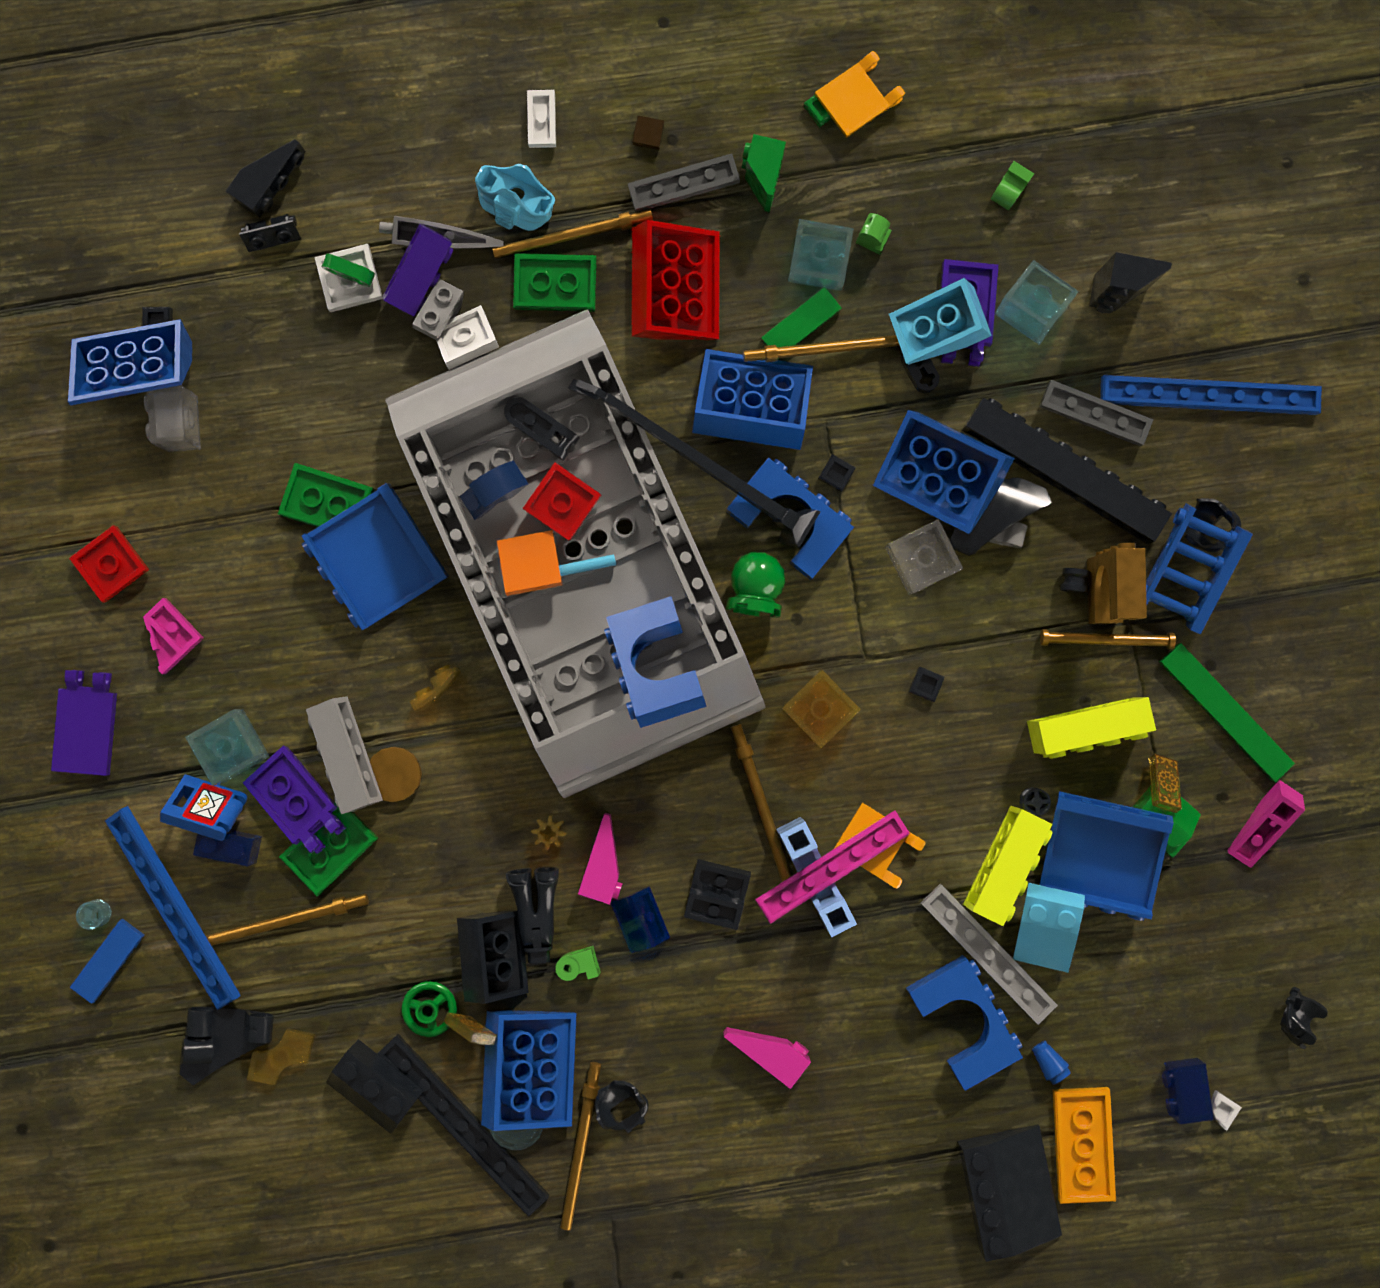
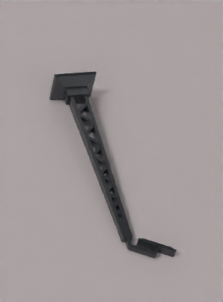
(794, 524)

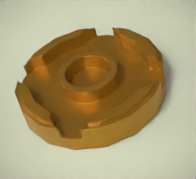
(396, 773)

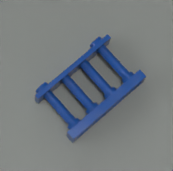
(1222, 567)

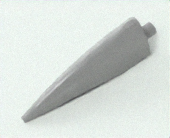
(405, 228)

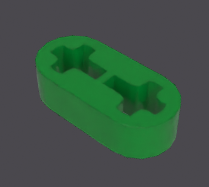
(348, 270)

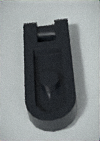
(539, 426)

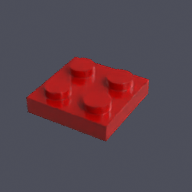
(562, 501)
(109, 564)

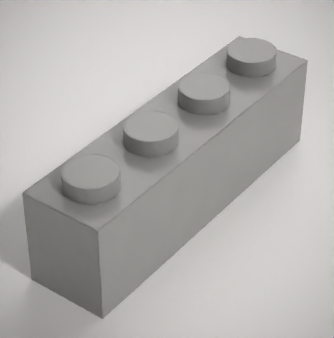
(343, 754)

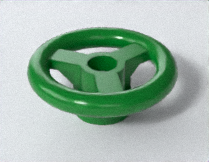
(430, 1019)

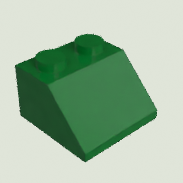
(763, 164)
(1184, 822)

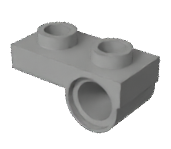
(437, 310)

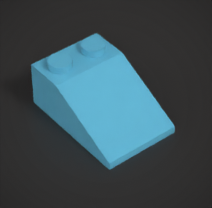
(940, 323)
(1049, 927)

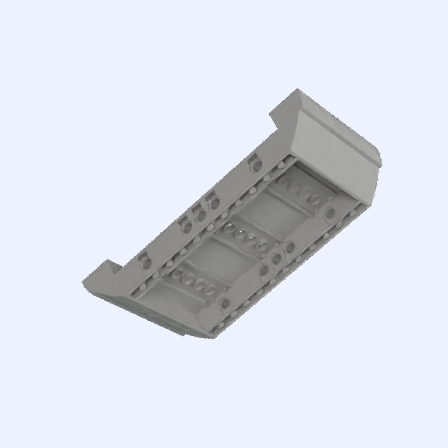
(555, 637)

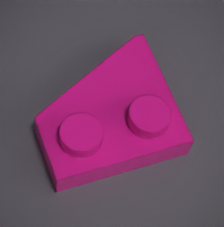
(170, 634)

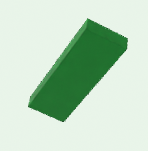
(803, 320)

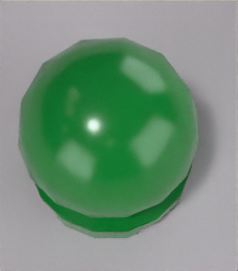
(757, 583)

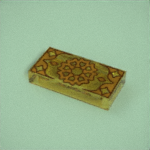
(1165, 783)
(470, 1029)

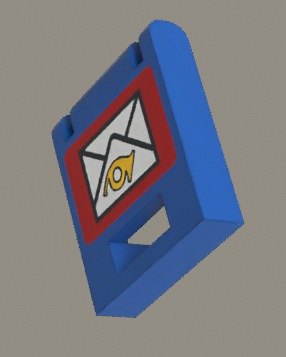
(207, 811)

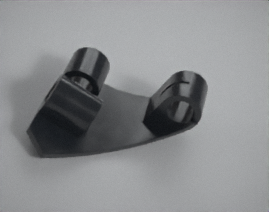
(1011, 503)
(219, 1037)

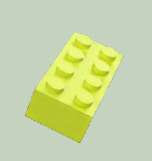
(1090, 726)
(1008, 865)

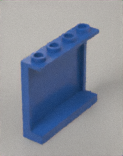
(374, 557)
(1107, 854)

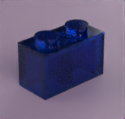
(235, 848)
(1188, 1091)

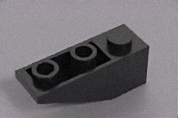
(261, 180)

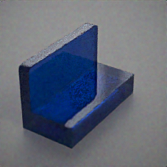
(640, 920)

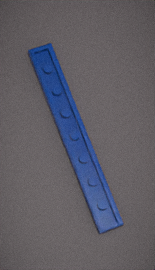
(1211, 395)
(172, 907)

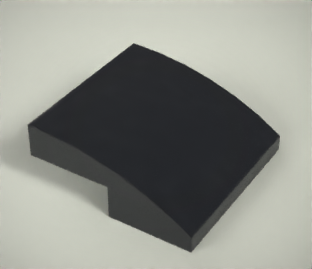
(717, 894)

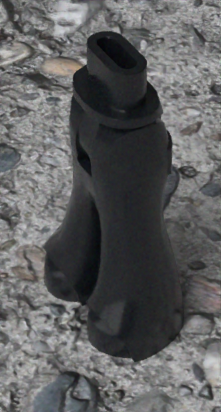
(538, 926)

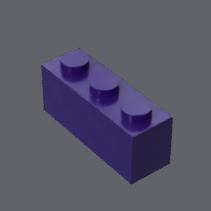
(418, 270)

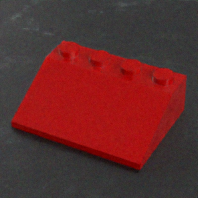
(675, 282)

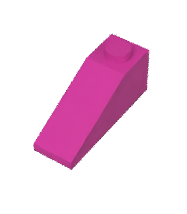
(1267, 823)
(602, 869)
(774, 1054)

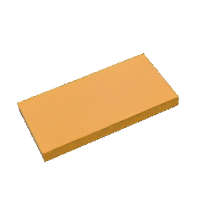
(1084, 1145)

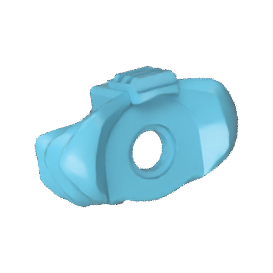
(496, 197)

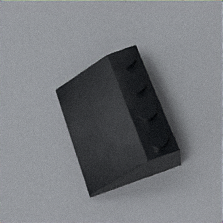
(1009, 1191)

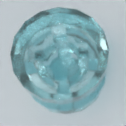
(87, 917)

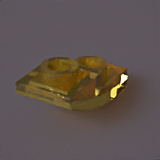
(441, 682)

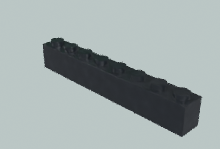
(1067, 471)

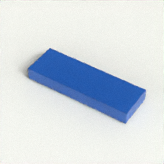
(107, 961)

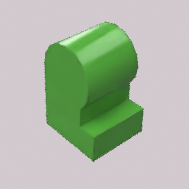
(1012, 185)
(874, 233)
(578, 962)

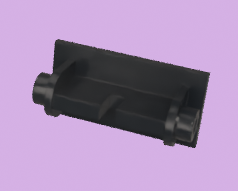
(260, 236)

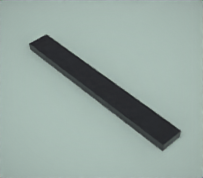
(466, 1127)

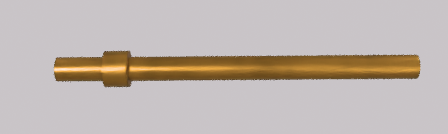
(624, 221)
(772, 352)
(745, 752)
(338, 906)
(589, 1093)

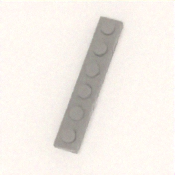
(989, 954)

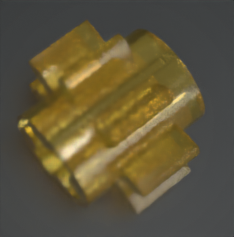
(543, 837)

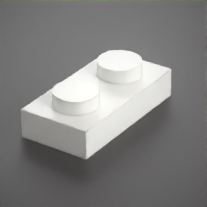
(541, 118)

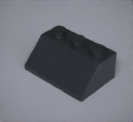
(1123, 280)
(492, 957)
(374, 1086)

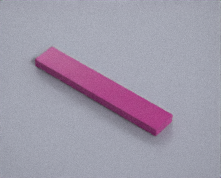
(832, 867)

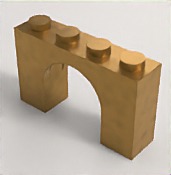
(1117, 585)

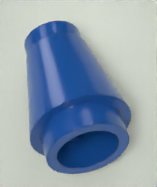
(1051, 1063)

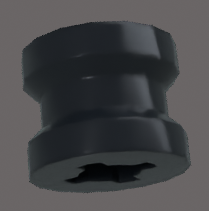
(1075, 580)
(1040, 801)

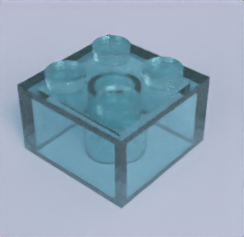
(820, 254)
(1036, 302)
(227, 747)

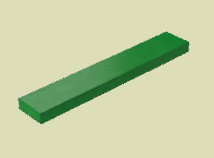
(1227, 712)

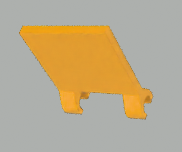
(854, 98)
(878, 865)

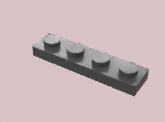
(683, 183)
(1096, 413)

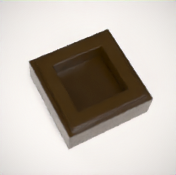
(648, 132)

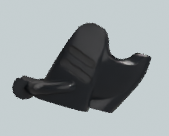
(1210, 512)
(1297, 1018)
(613, 1095)

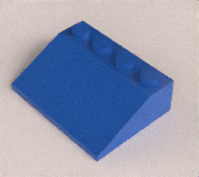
(129, 361)
(753, 400)
(942, 471)
(529, 1070)

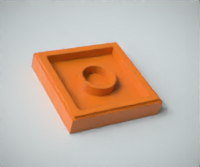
(529, 563)

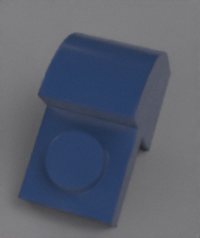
(493, 488)

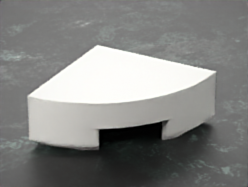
(1224, 1110)

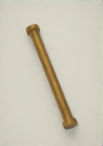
(1107, 639)

